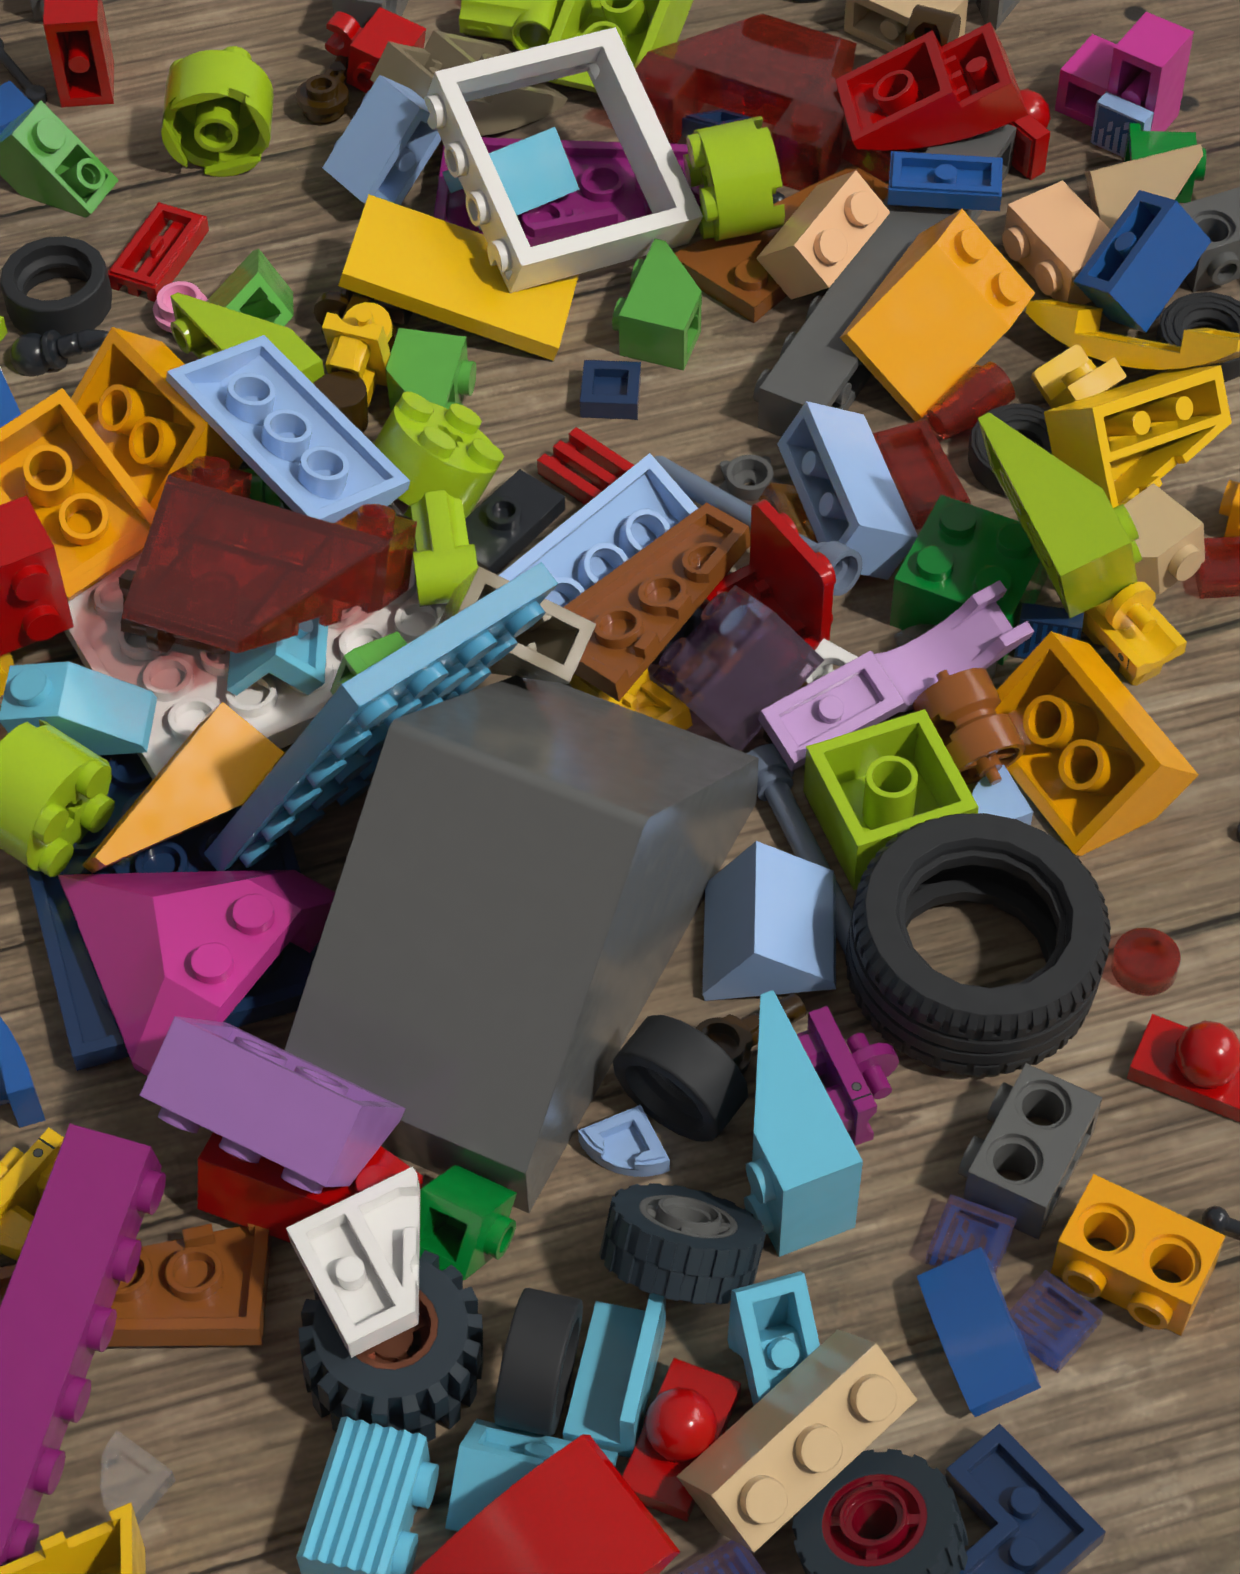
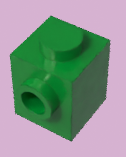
(465, 1220)

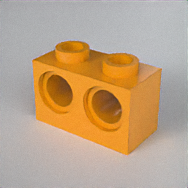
(1145, 1240)

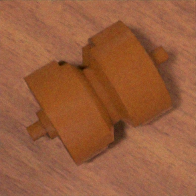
(970, 728)

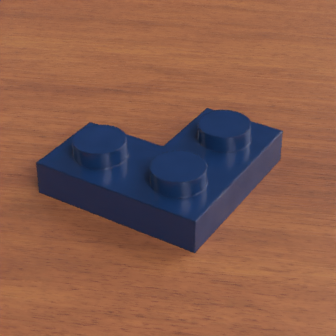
(1029, 1513)

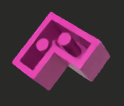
(1141, 68)

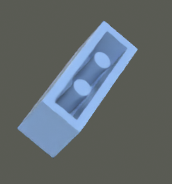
(847, 486)

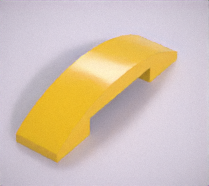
(1080, 326)

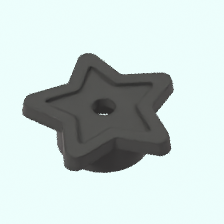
(744, 470)

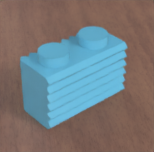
(368, 1502)

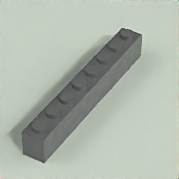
(815, 360)

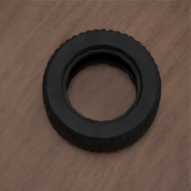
(987, 863)

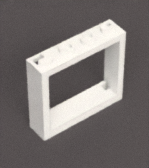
(634, 122)

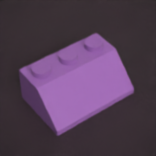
(268, 1103)

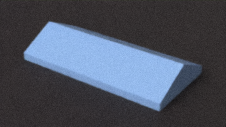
(288, 431)
(608, 530)

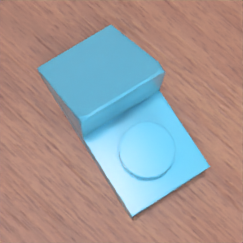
(772, 1330)

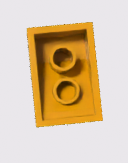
(937, 313)
(76, 490)
(200, 782)

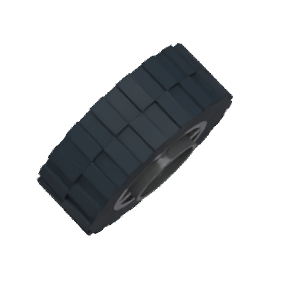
(681, 1243)

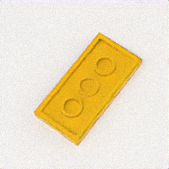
(449, 278)

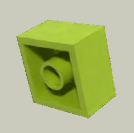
(879, 785)

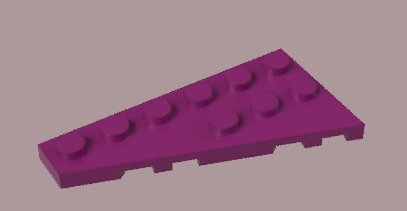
(604, 198)

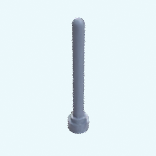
(845, 560)
(775, 786)

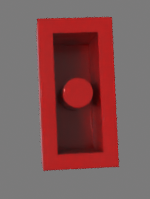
(80, 51)

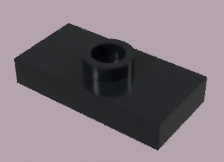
(512, 519)

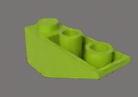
(212, 328)

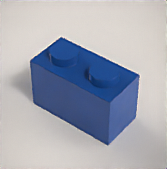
(1142, 260)

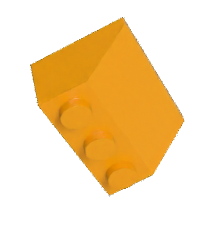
(142, 415)
(1090, 749)

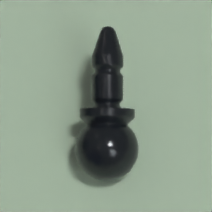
(37, 353)

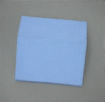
(769, 926)

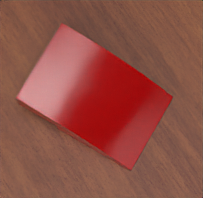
(931, 93)
(560, 1519)

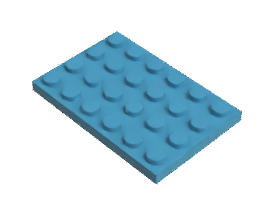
(347, 735)

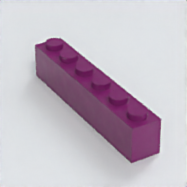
(62, 1312)

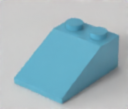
(802, 1157)

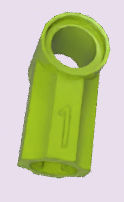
(518, 21)
(442, 547)

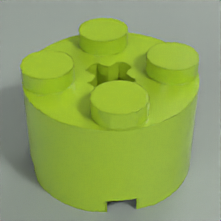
(217, 111)
(735, 178)
(438, 450)
(49, 796)

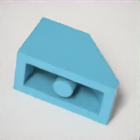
(81, 703)

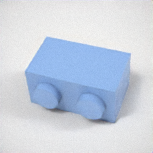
(384, 144)

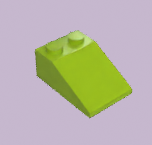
(640, 23)
(1067, 518)

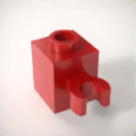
(367, 44)

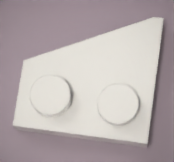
(366, 1260)

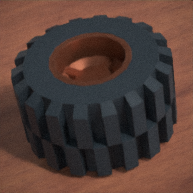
(409, 1377)

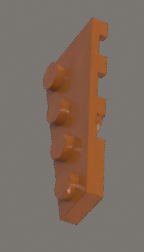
(730, 267)
(654, 596)
(193, 1290)

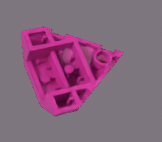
(188, 941)

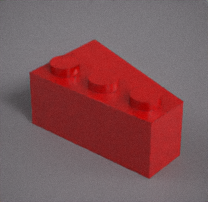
(260, 1197)

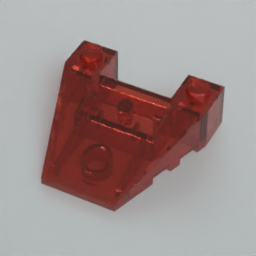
(762, 71)
(254, 571)

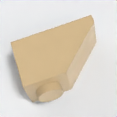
(1160, 174)
(1168, 539)

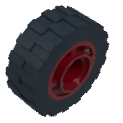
(880, 1497)

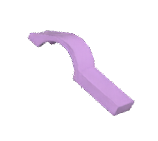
(890, 681)

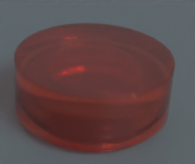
(1145, 961)

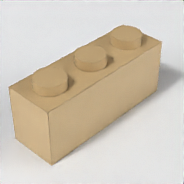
(797, 1439)

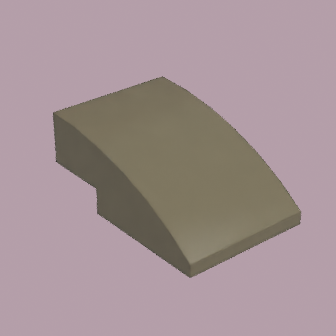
(492, 114)

